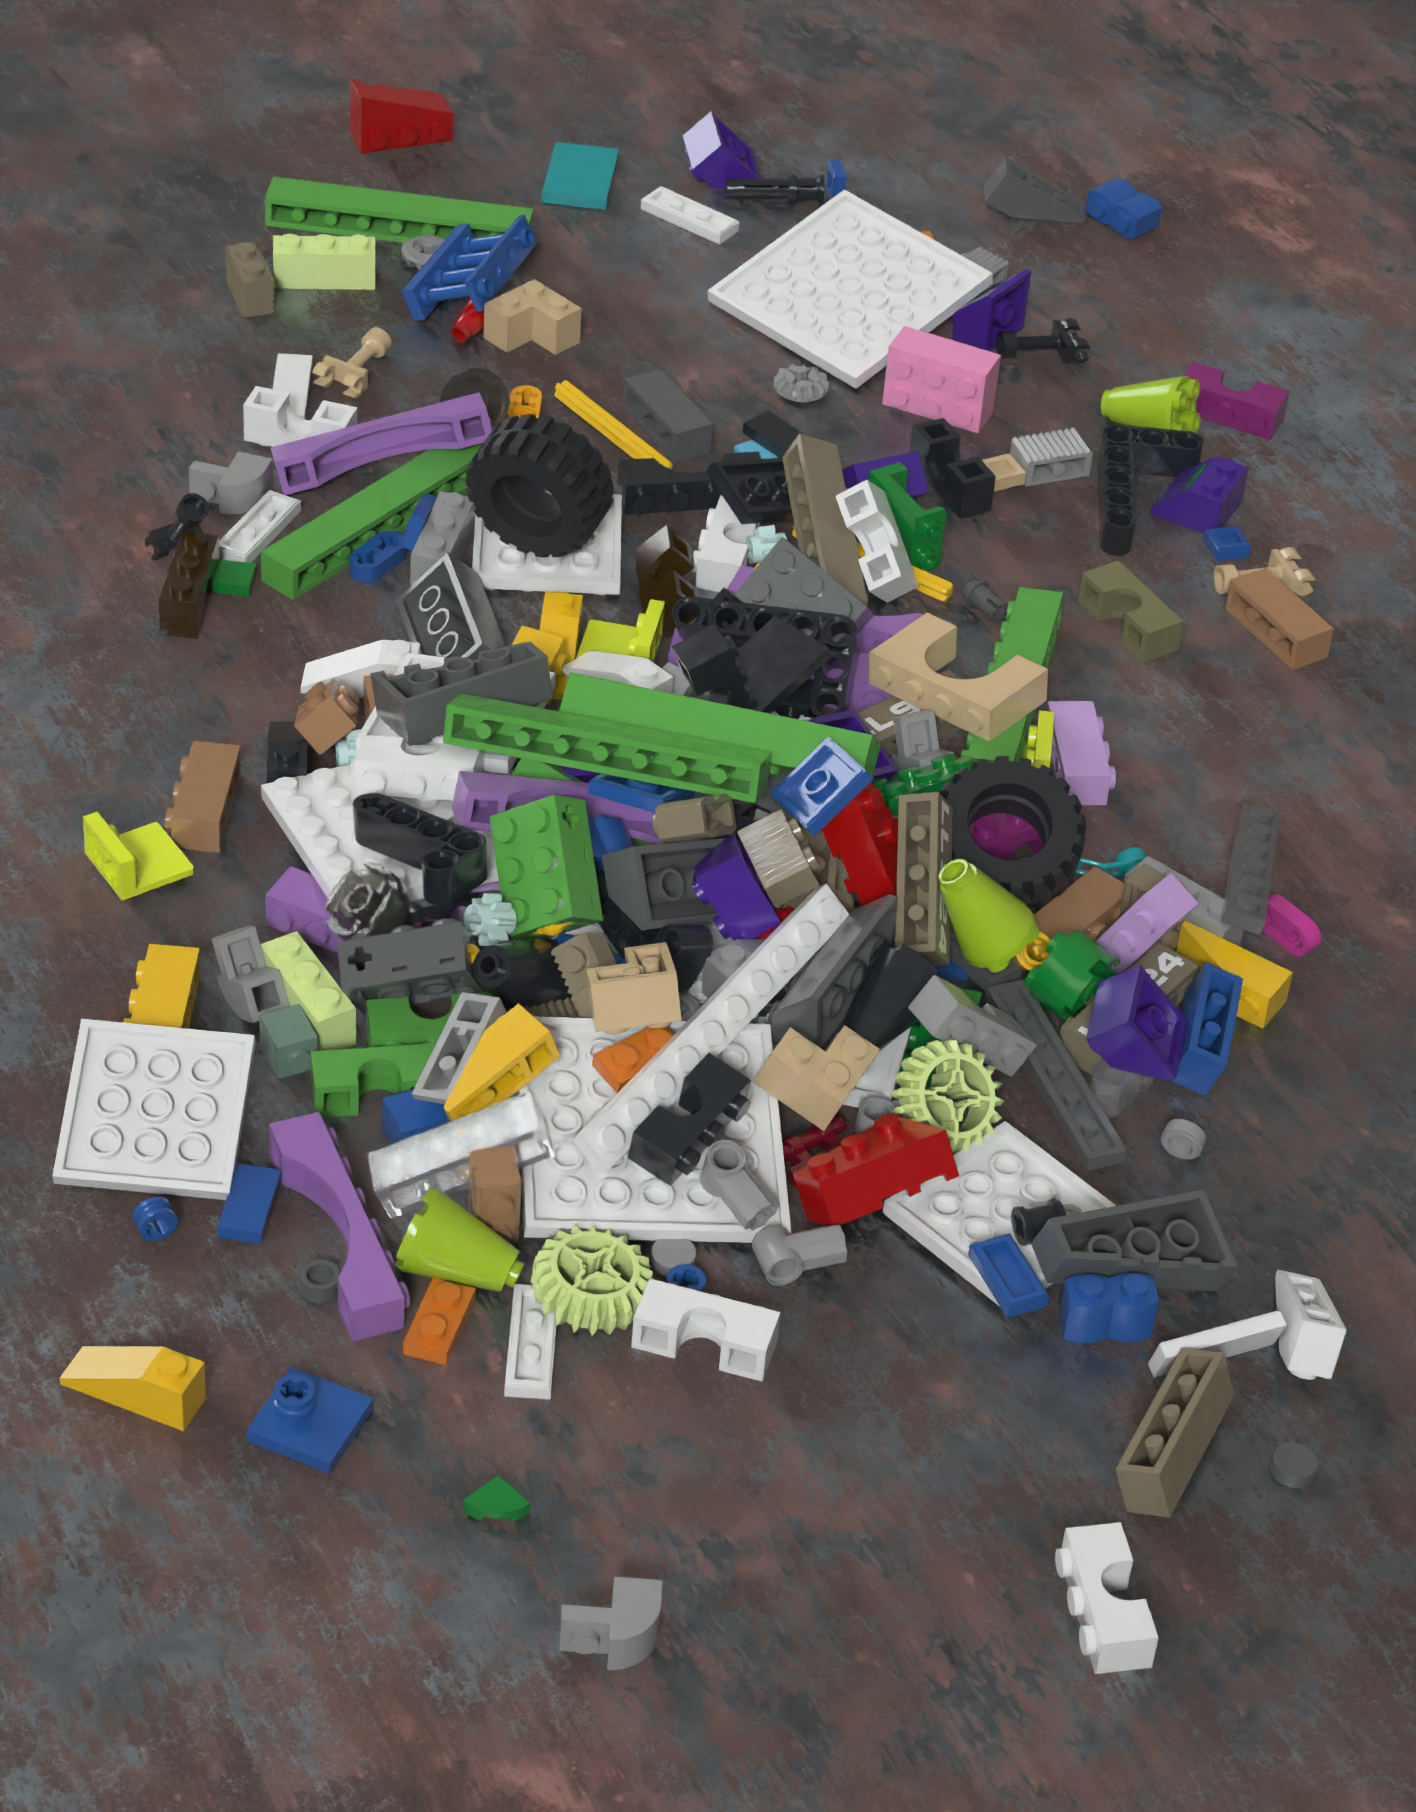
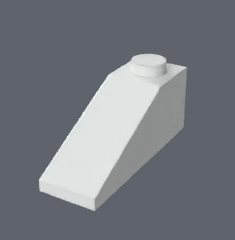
(355, 663)
(622, 669)
(1312, 1328)

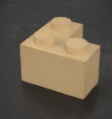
(534, 315)
(635, 992)
(815, 1079)

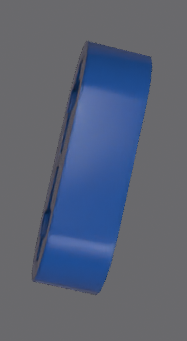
(376, 557)

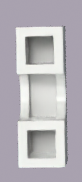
(273, 422)
(872, 521)
(721, 548)
(388, 770)
(675, 1314)
(1111, 1630)

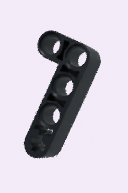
(448, 854)
(687, 943)

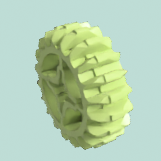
(959, 1078)
(590, 1279)

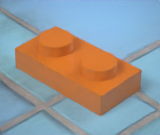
(624, 1059)
(439, 1321)

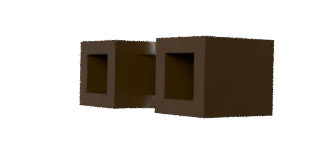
(660, 572)
(187, 583)

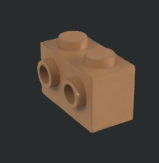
(327, 714)

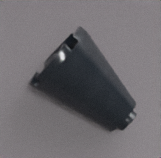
(521, 972)
(885, 992)

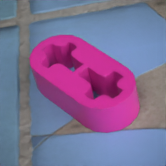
(1290, 926)

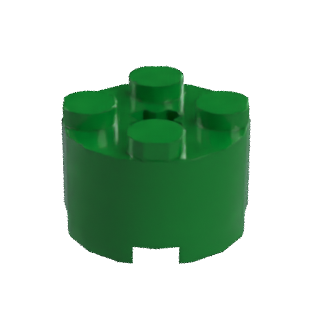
(1070, 973)

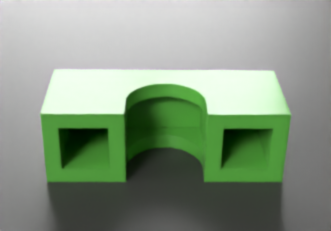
(394, 1023)
(346, 1074)

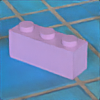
(1080, 752)
(1147, 922)

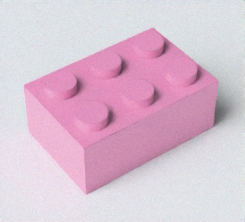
(941, 379)

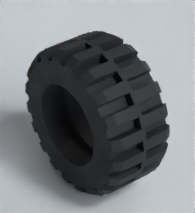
(557, 461)
(1034, 797)

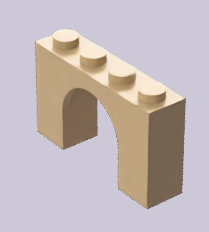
(983, 705)

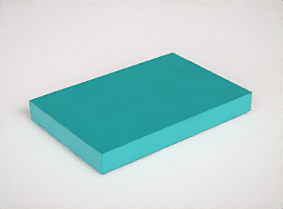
(580, 175)

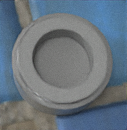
(1183, 1139)
(670, 1253)

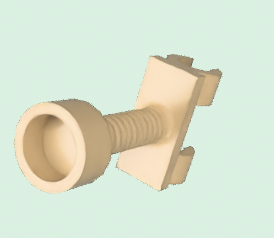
(374, 344)
(1278, 565)

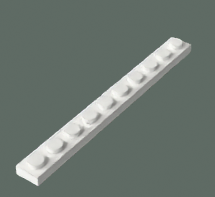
(712, 1026)

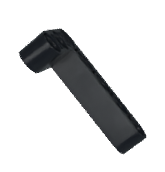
(1131, 452)
(752, 616)

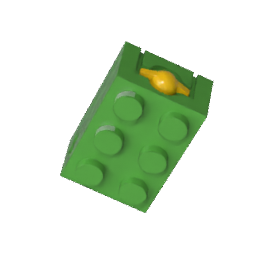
(547, 866)

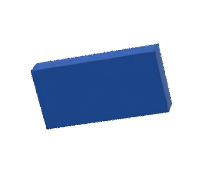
(417, 521)
(249, 1203)
(1008, 1275)

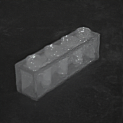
(441, 1155)

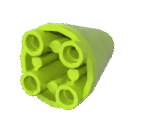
(1155, 404)
(985, 916)

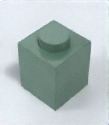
(287, 1040)

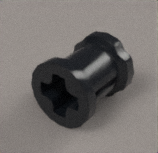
(1029, 1222)

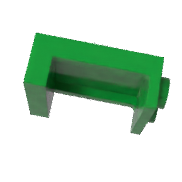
(919, 528)

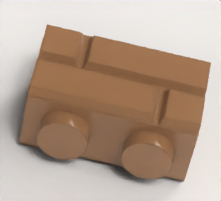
(495, 1190)

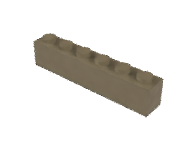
(813, 482)

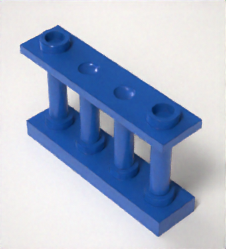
(451, 263)

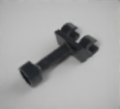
(1066, 344)
(190, 514)

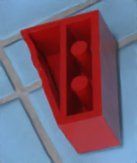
(397, 118)
(868, 845)
(872, 1166)

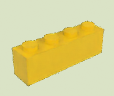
(166, 987)

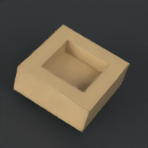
(1006, 470)

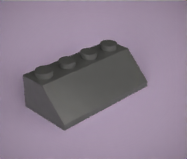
(449, 612)
(656, 883)
(826, 988)

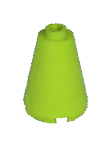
(456, 1247)

